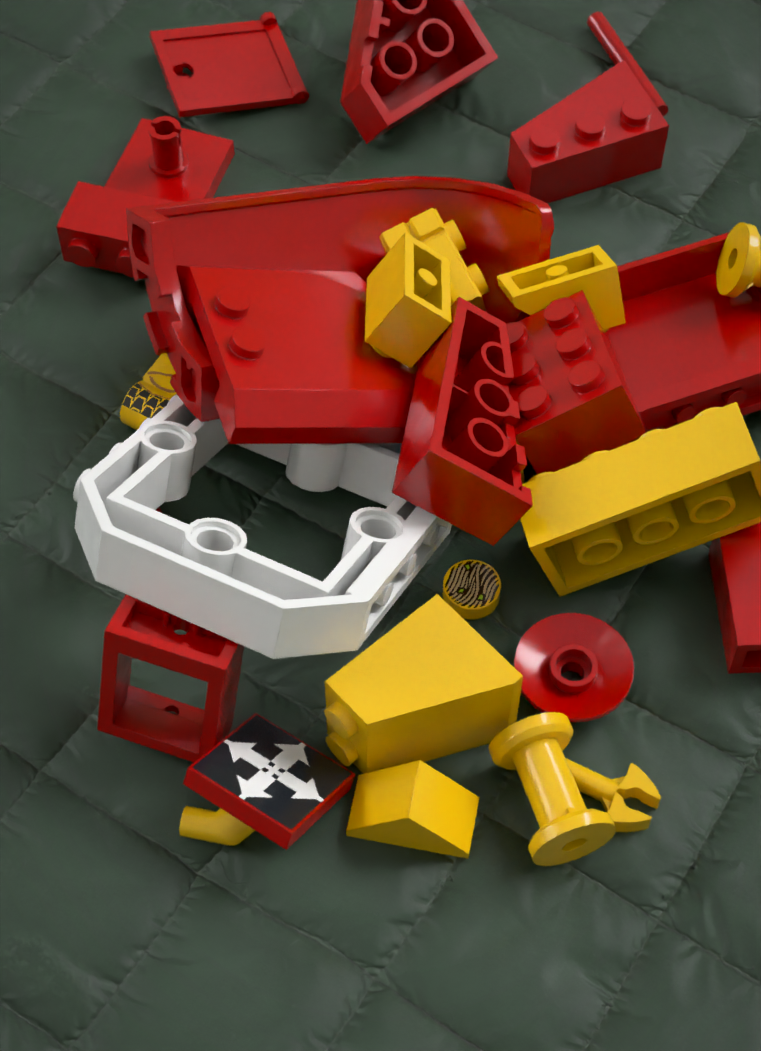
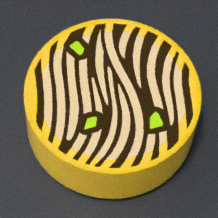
(472, 589)

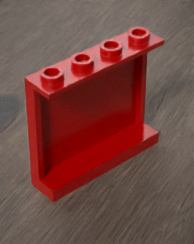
(684, 339)

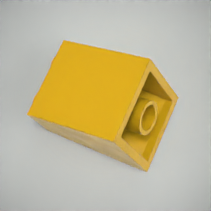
(420, 693)

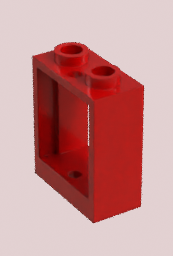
(143, 716)

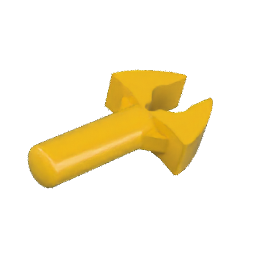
(614, 791)

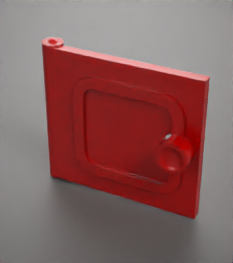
(231, 67)

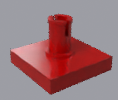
(172, 161)

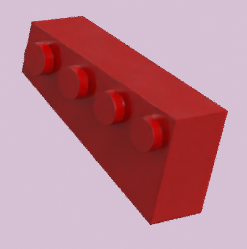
(460, 430)

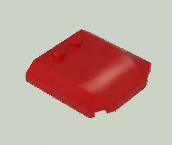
(296, 357)

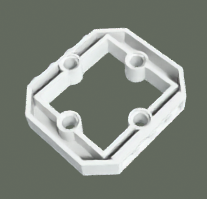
(204, 566)

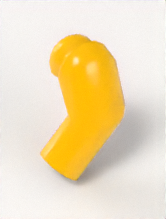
(213, 826)

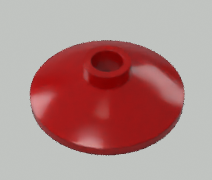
(577, 645)

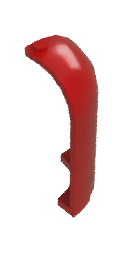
(320, 231)

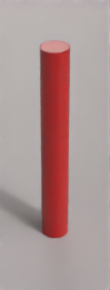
(618, 51)

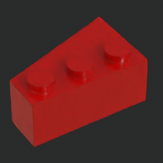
(589, 139)

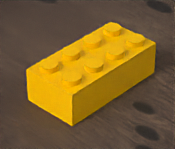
(644, 500)

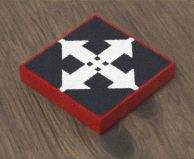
(269, 780)

